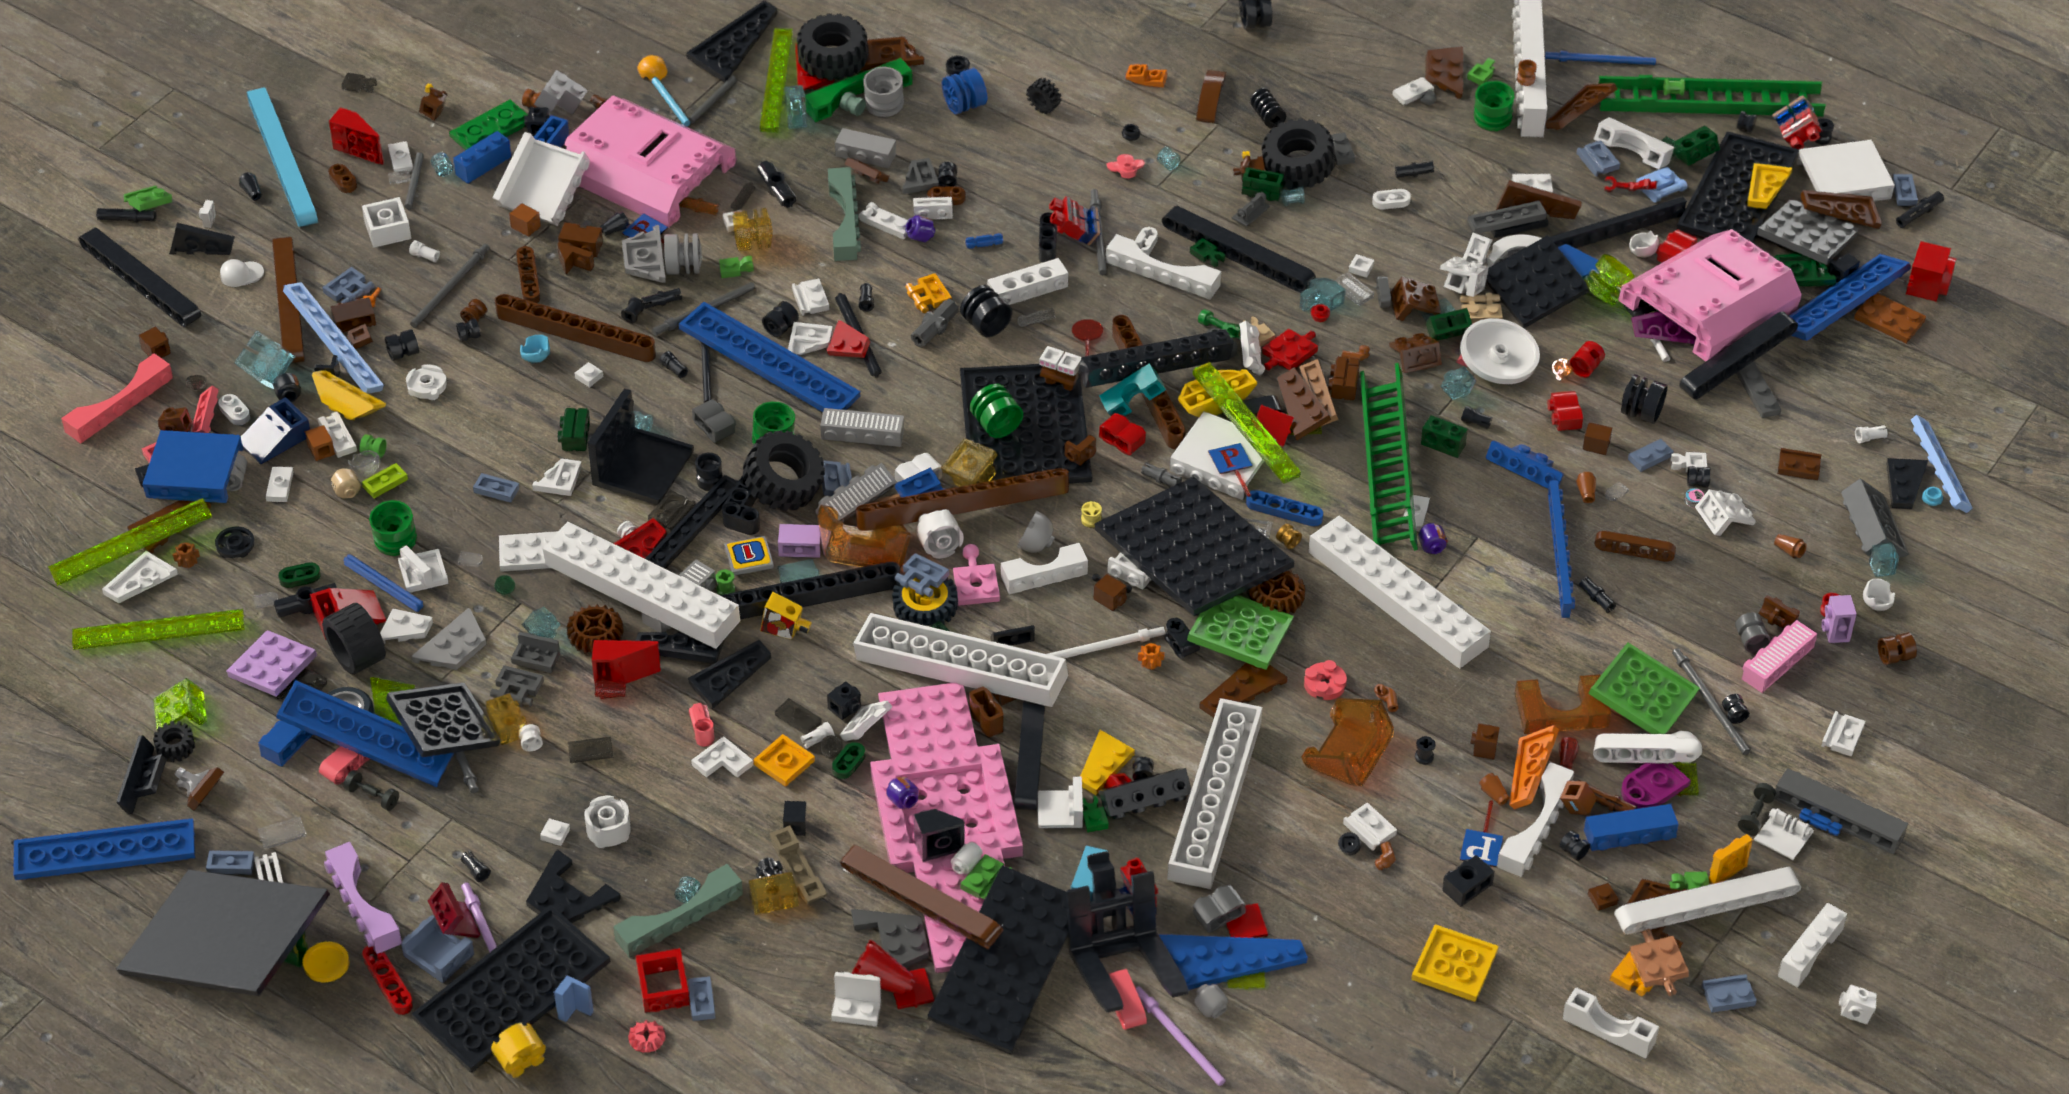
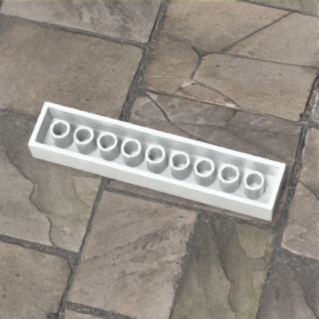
(1530, 46)
(641, 585)
(1399, 592)
(961, 659)
(1215, 794)

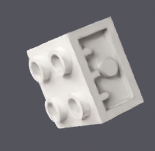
(1475, 270)
(1721, 509)
(1061, 808)
(856, 999)

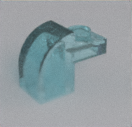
(1323, 292)

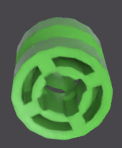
(377, 445)

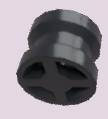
(1746, 121)
(1142, 768)

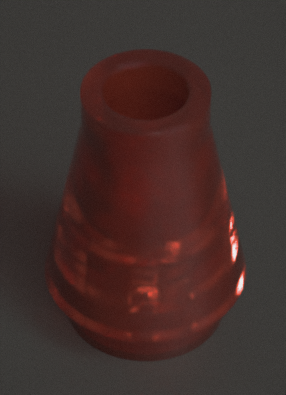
(609, 689)
(1568, 751)

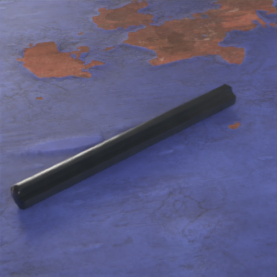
(851, 320)

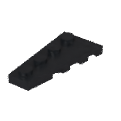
(682, 646)
(728, 674)

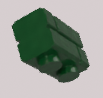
(1262, 181)
(575, 429)

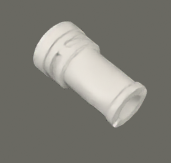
(420, 250)
(1865, 434)
(817, 735)

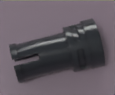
(866, 300)
(671, 362)
(1471, 416)
(477, 869)

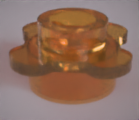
(1557, 367)

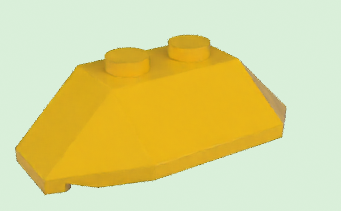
(344, 396)
(1197, 400)

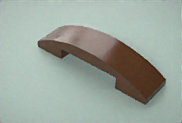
(1210, 96)

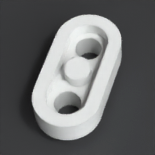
(1391, 199)
(234, 409)

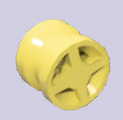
(1091, 514)

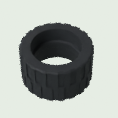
(354, 638)

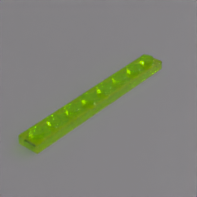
(776, 80)
(1246, 423)
(129, 542)
(158, 629)

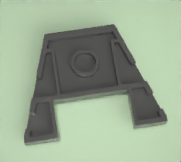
(899, 934)

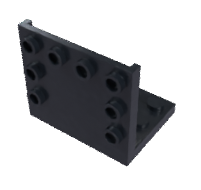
(633, 458)

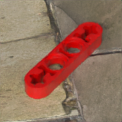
(390, 977)

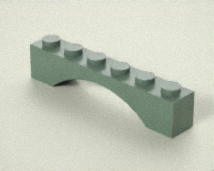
(844, 238)
(643, 931)

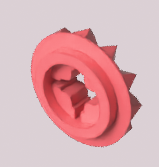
(655, 1039)

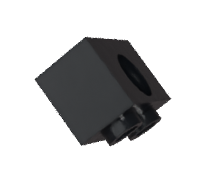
(1468, 880)

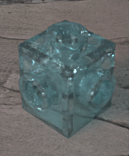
(1458, 383)
(541, 623)

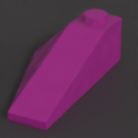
(1660, 327)

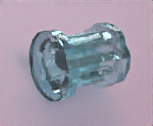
(1293, 196)

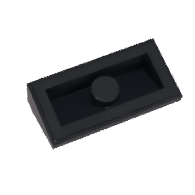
(1014, 636)

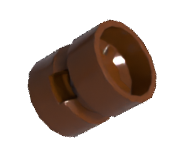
(1899, 648)

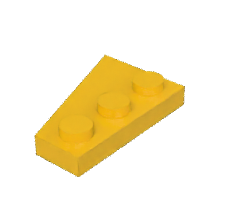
(1766, 184)
(1105, 759)

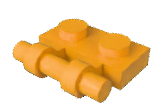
(933, 289)
(1627, 976)

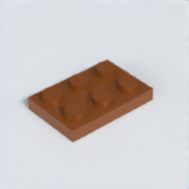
(1890, 317)

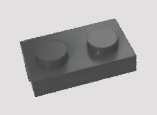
(536, 652)

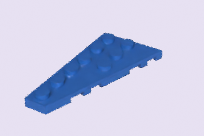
(1216, 959)

